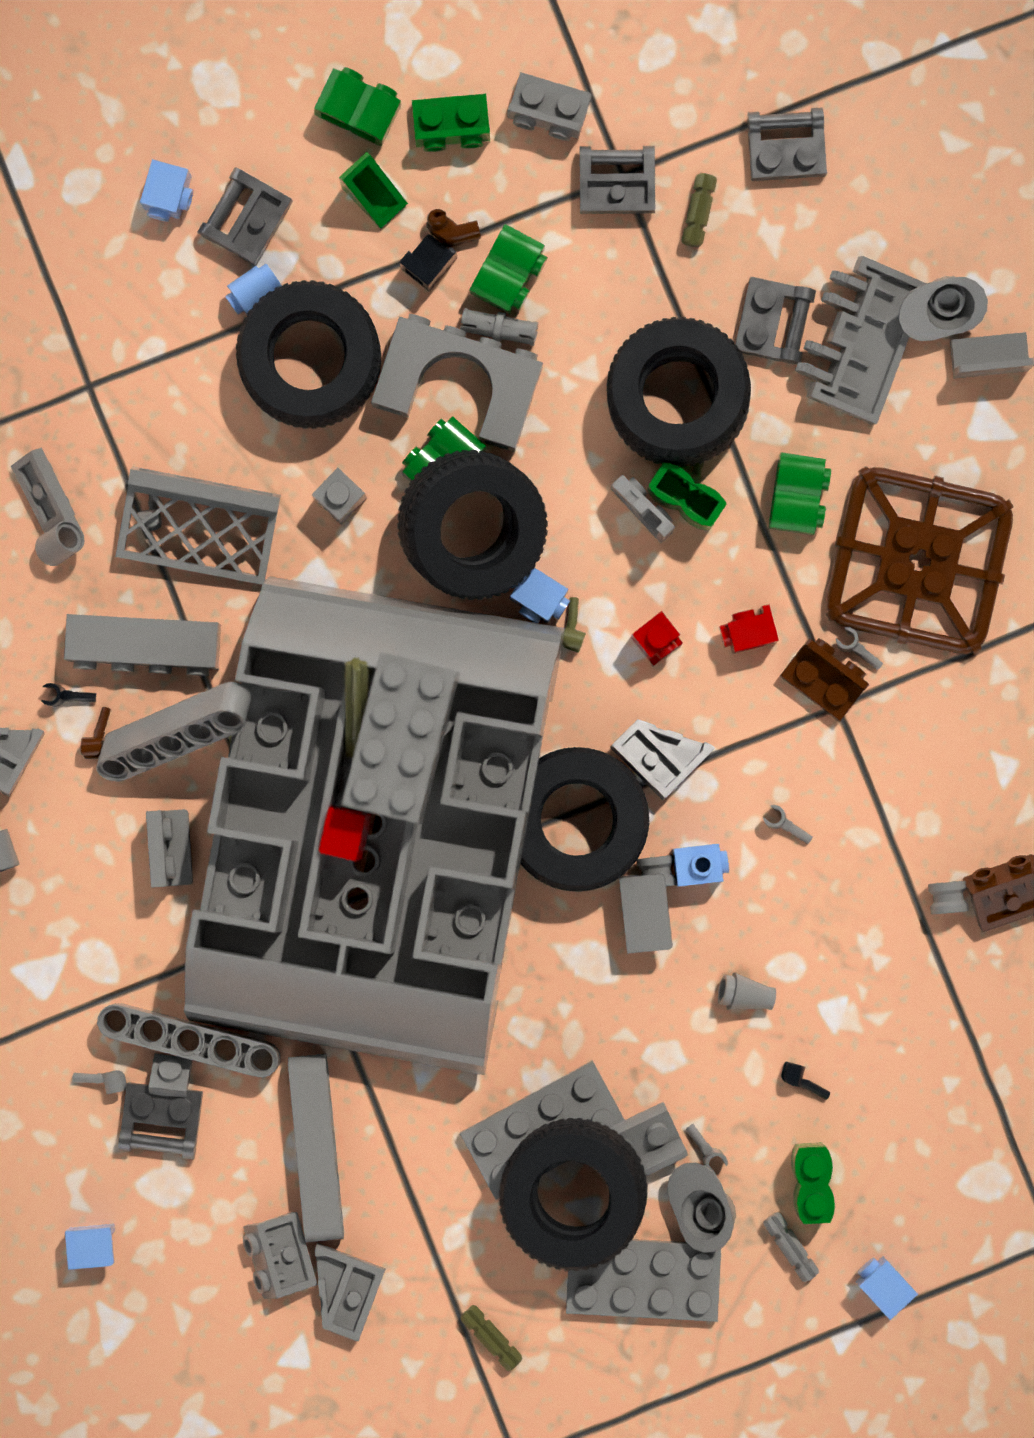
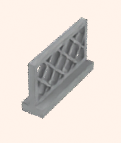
(204, 493)

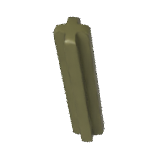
(355, 701)

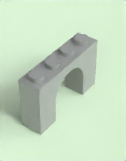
(419, 346)

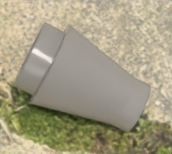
(744, 993)

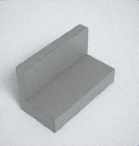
(990, 355)
(645, 913)

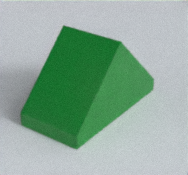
(372, 190)

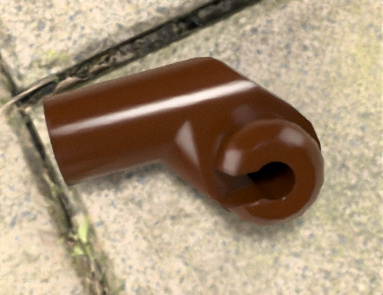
(450, 232)

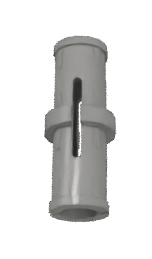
(499, 327)

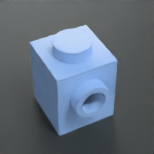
(166, 191)
(540, 597)
(700, 864)

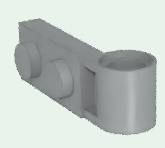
(51, 507)

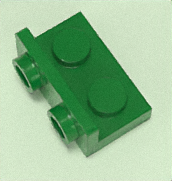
(451, 121)

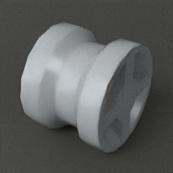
(658, 865)
(948, 897)

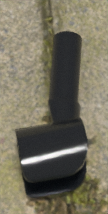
(68, 695)
(793, 1075)

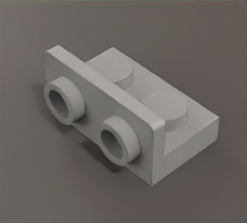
(549, 107)
(169, 848)
(653, 1138)
(279, 1256)

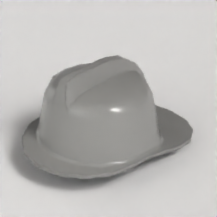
(943, 308)
(701, 1207)

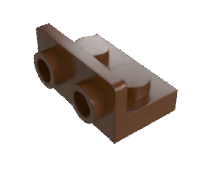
(825, 678)
(1002, 892)

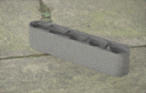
(174, 731)
(170, 1039)
(315, 1148)

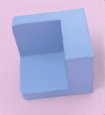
(89, 1246)

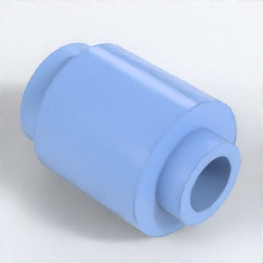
(251, 287)

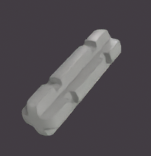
(791, 1247)

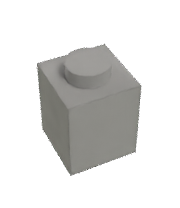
(339, 496)

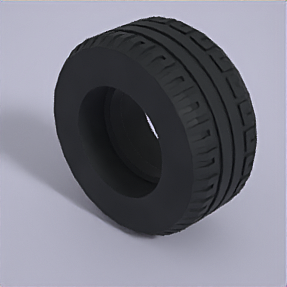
(297, 304)
(672, 342)
(510, 555)
(628, 829)
(562, 1244)

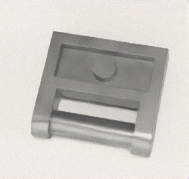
(791, 156)
(617, 192)
(256, 221)
(762, 316)
(162, 1111)

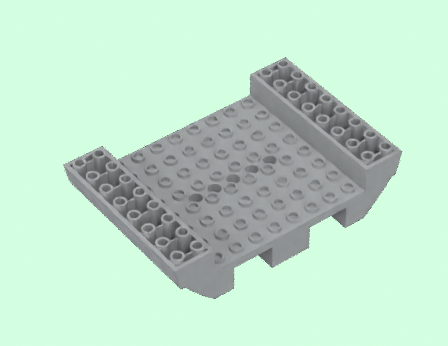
(274, 923)

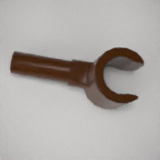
(92, 745)

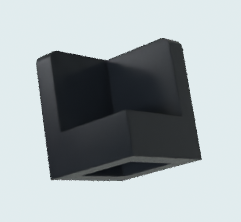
(428, 262)

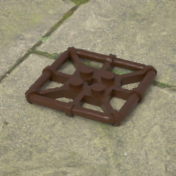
(940, 545)

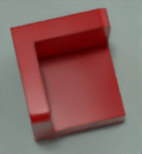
(345, 833)

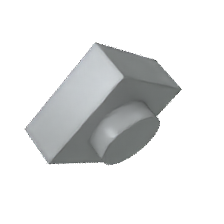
(170, 1076)

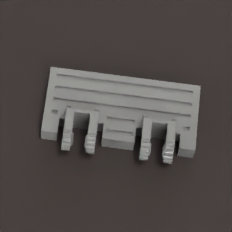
(868, 341)

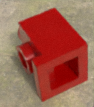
(749, 630)
(657, 638)

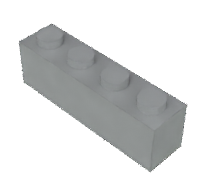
(142, 642)

